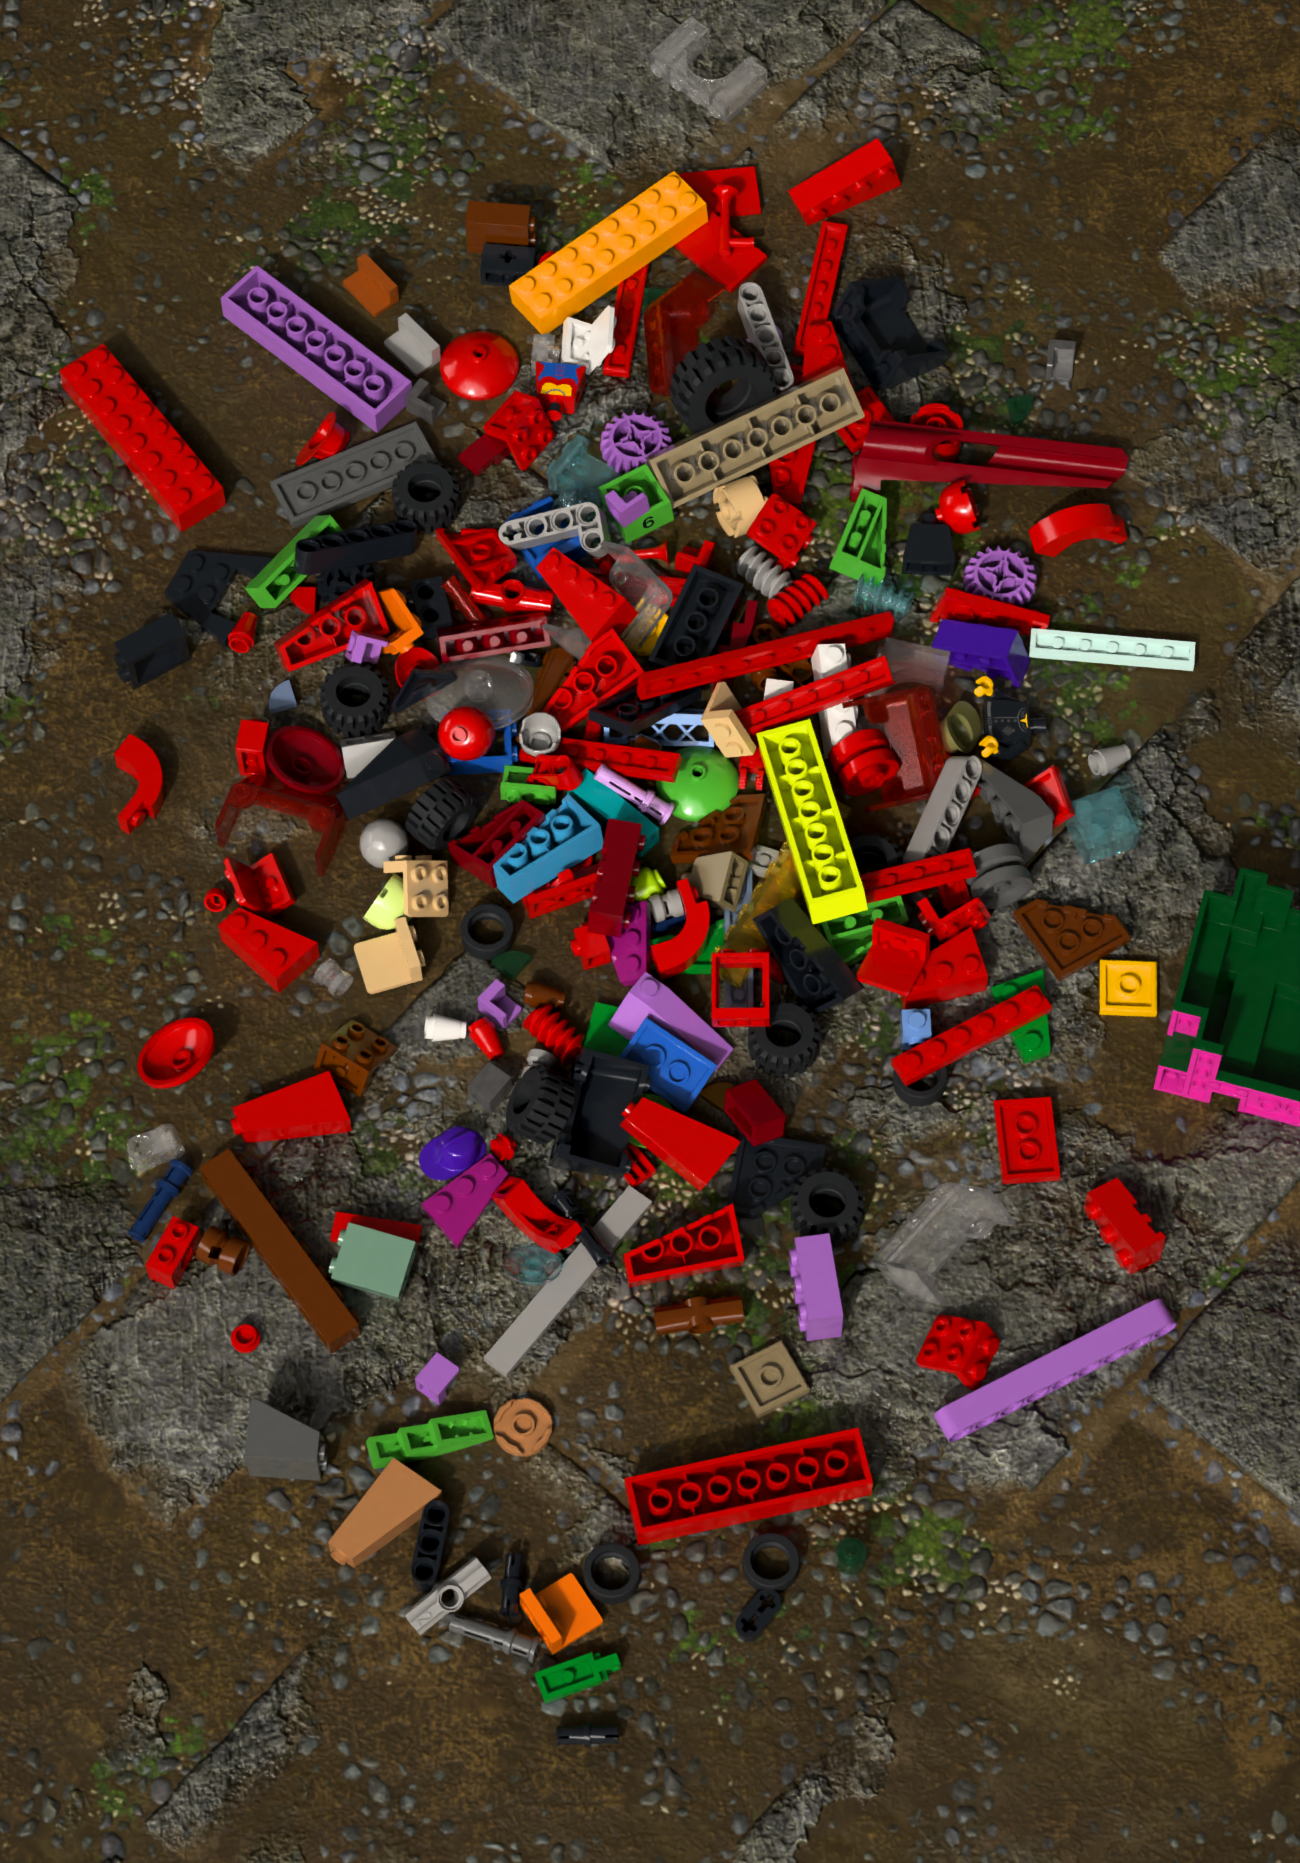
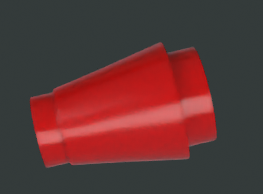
(243, 634)
(486, 1038)

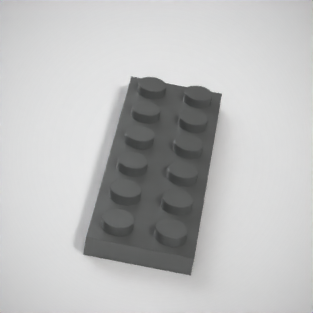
(350, 474)

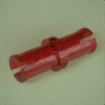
(463, 600)

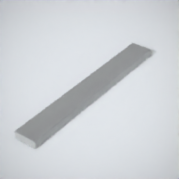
(559, 1293)

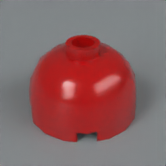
(958, 508)
(466, 733)

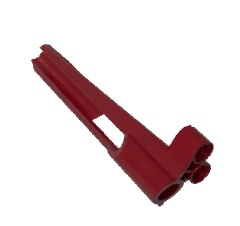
(906, 454)

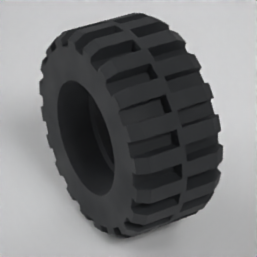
(711, 366)

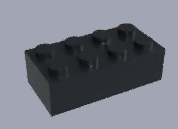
(698, 619)

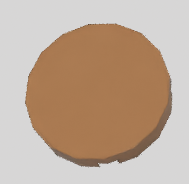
(522, 1427)

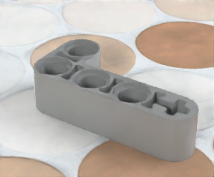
(552, 532)

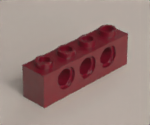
(492, 637)

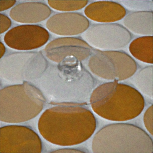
(487, 683)

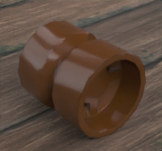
(221, 1250)

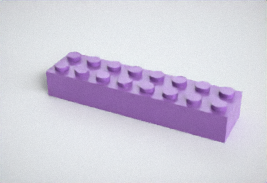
(316, 348)

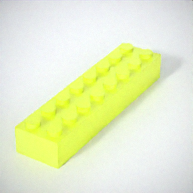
(812, 822)

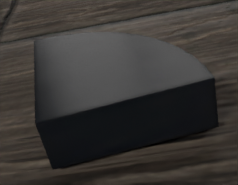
(526, 658)

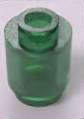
(850, 1564)

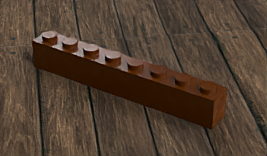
(280, 1250)

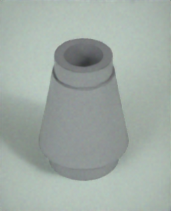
(1107, 759)

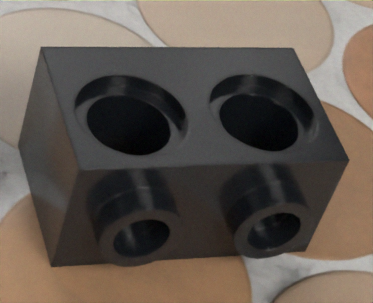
(431, 608)

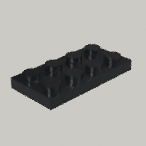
(631, 715)

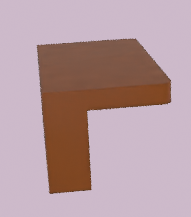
(372, 286)

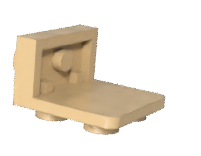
(724, 724)
(423, 885)
(390, 959)

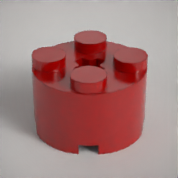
(940, 416)

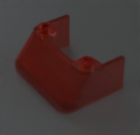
(673, 325)
(913, 737)
(319, 809)

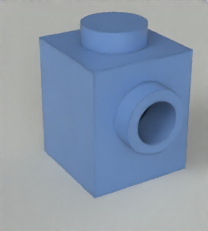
(914, 1027)

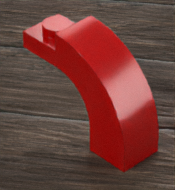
(1076, 524)
(142, 763)
(684, 949)
(534, 1217)

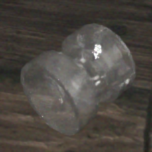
(333, 978)

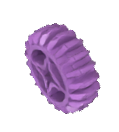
(642, 435)
(989, 568)

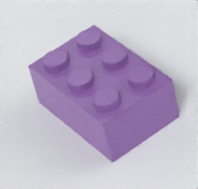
(816, 1287)

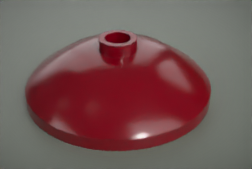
(305, 759)

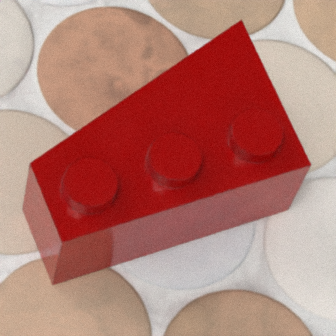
(268, 948)
(949, 973)
(1123, 1226)

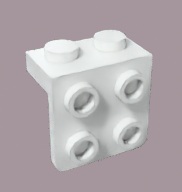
(586, 342)

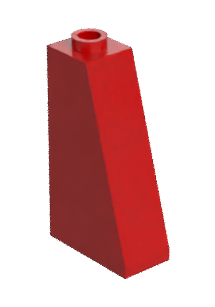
(295, 1111)
(679, 1141)

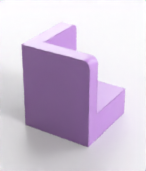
(627, 508)
(364, 647)
(497, 1005)
(436, 1377)

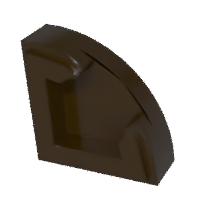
(715, 1094)

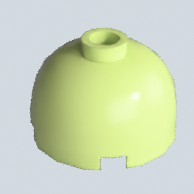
(388, 905)

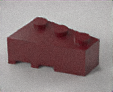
(489, 843)

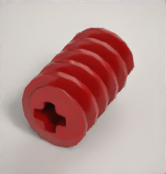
(796, 597)
(554, 1033)

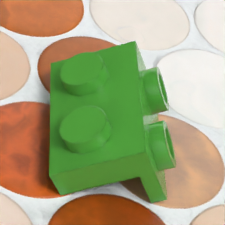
(515, 787)

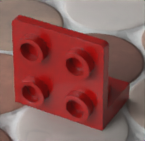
(523, 427)

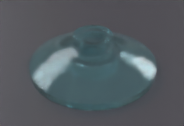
(532, 1265)

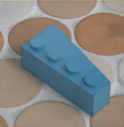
(555, 845)

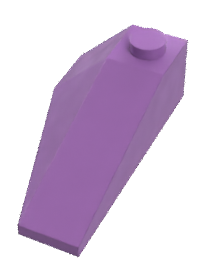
(660, 1005)

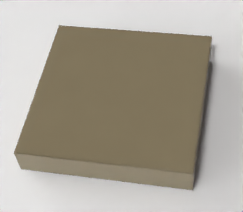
(769, 1379)

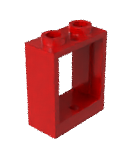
(741, 1016)

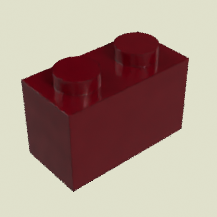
(754, 1112)

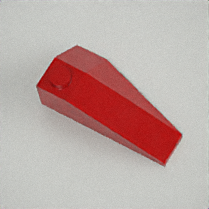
(599, 675)

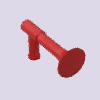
(725, 194)
(660, 552)

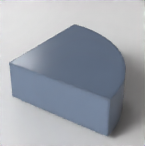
(282, 698)

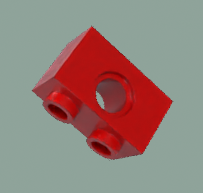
(251, 747)
(173, 1252)

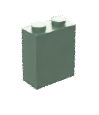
(373, 1261)

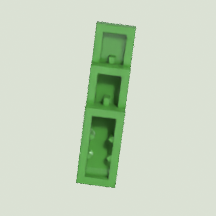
(431, 1439)

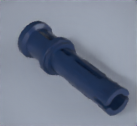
(166, 1189)

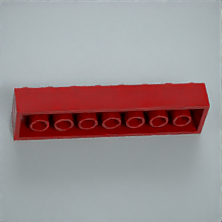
(142, 437)
(748, 1486)

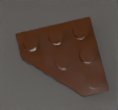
(730, 830)
(1069, 935)

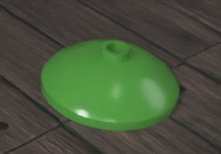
(700, 795)

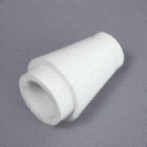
(443, 1028)

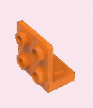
(560, 1612)

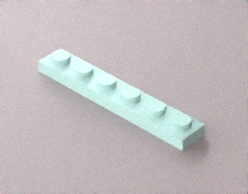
(1112, 649)

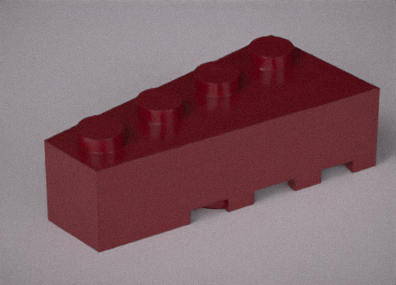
(614, 878)

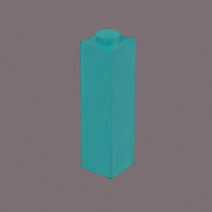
(605, 803)

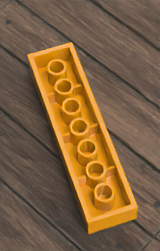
(608, 253)

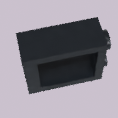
(151, 651)

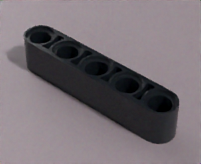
(355, 547)

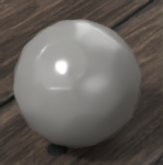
(383, 841)

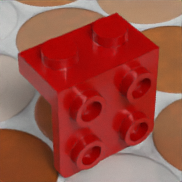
(782, 530)
(261, 885)
(972, 914)
(894, 957)
(959, 1348)

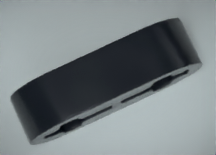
(763, 1619)

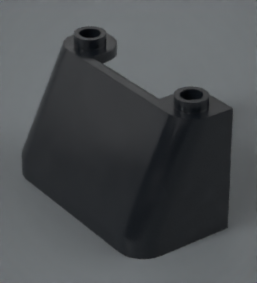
(881, 334)
(593, 1134)

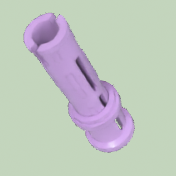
(645, 800)

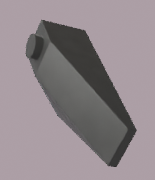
(1017, 808)

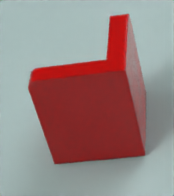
(689, 556)

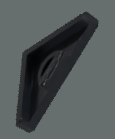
(420, 685)

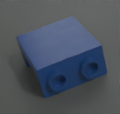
(569, 547)

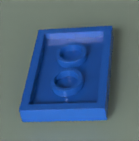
(675, 1067)

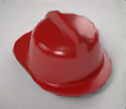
(326, 442)

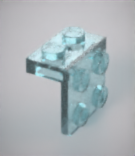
(579, 470)

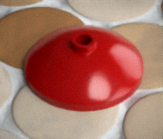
(479, 376)
(176, 1053)

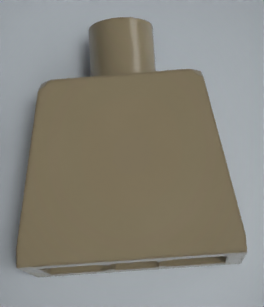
(718, 879)

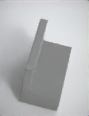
(413, 346)
(362, 750)

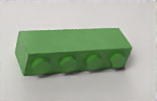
(279, 576)

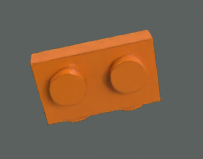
(406, 623)

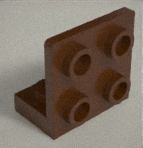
(353, 1055)

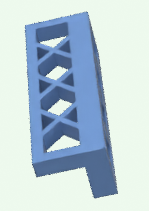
(683, 717)

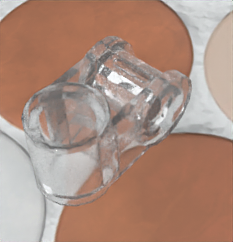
(156, 1147)

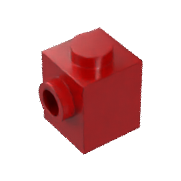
(590, 947)

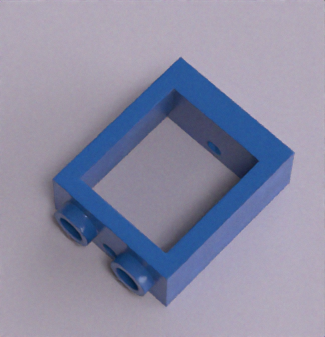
(488, 764)

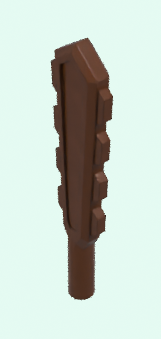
(550, 678)

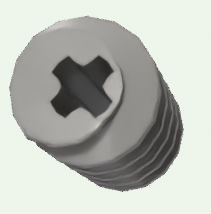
(761, 573)

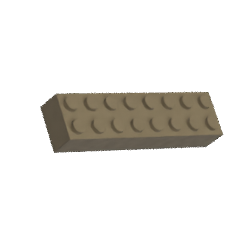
(756, 436)

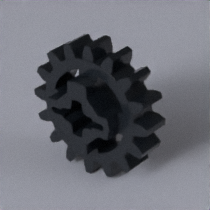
(342, 581)

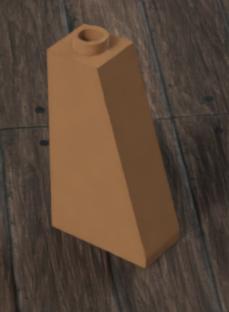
(382, 1514)

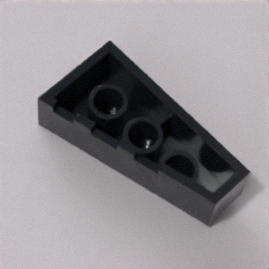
(806, 957)

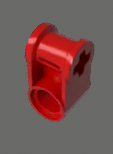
(556, 772)

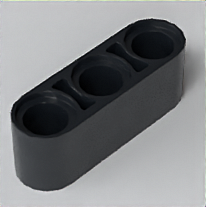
(430, 1532)

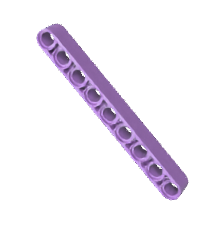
(1054, 1370)

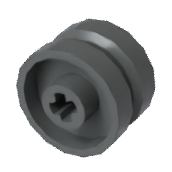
(1000, 876)

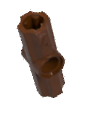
(698, 1315)

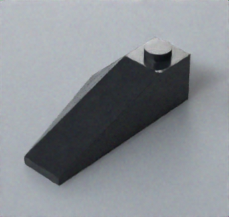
(399, 769)

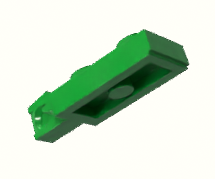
(575, 1675)

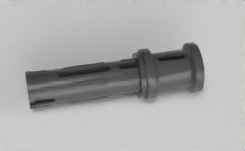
(508, 1640)

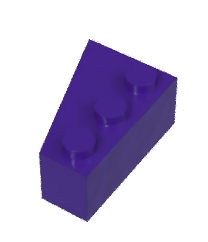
(984, 648)

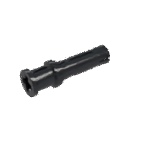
(569, 1209)

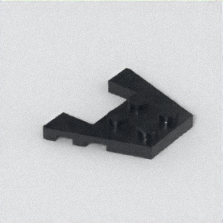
(203, 583)

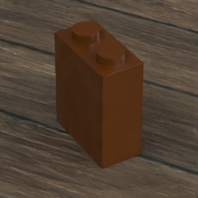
(498, 224)

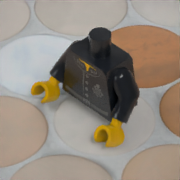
(1005, 723)

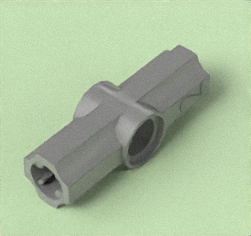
(432, 1609)

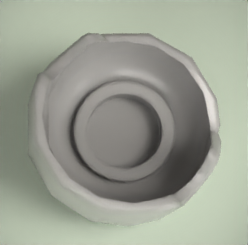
(540, 734)

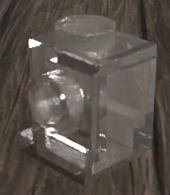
(544, 350)

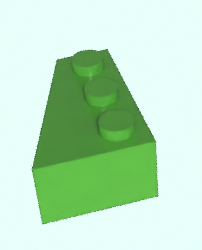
(863, 540)
(853, 933)

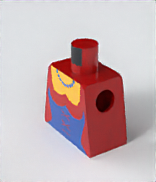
(559, 387)

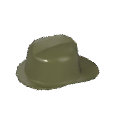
(961, 728)

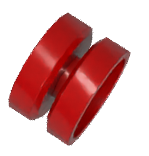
(863, 761)

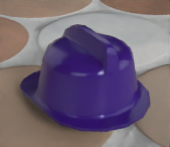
(451, 1153)

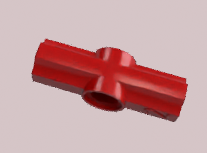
(527, 598)

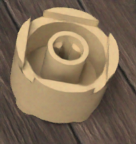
(738, 504)

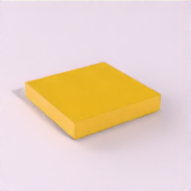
(1128, 988)

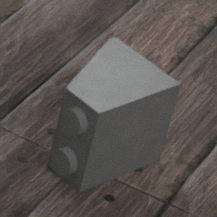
(282, 1446)

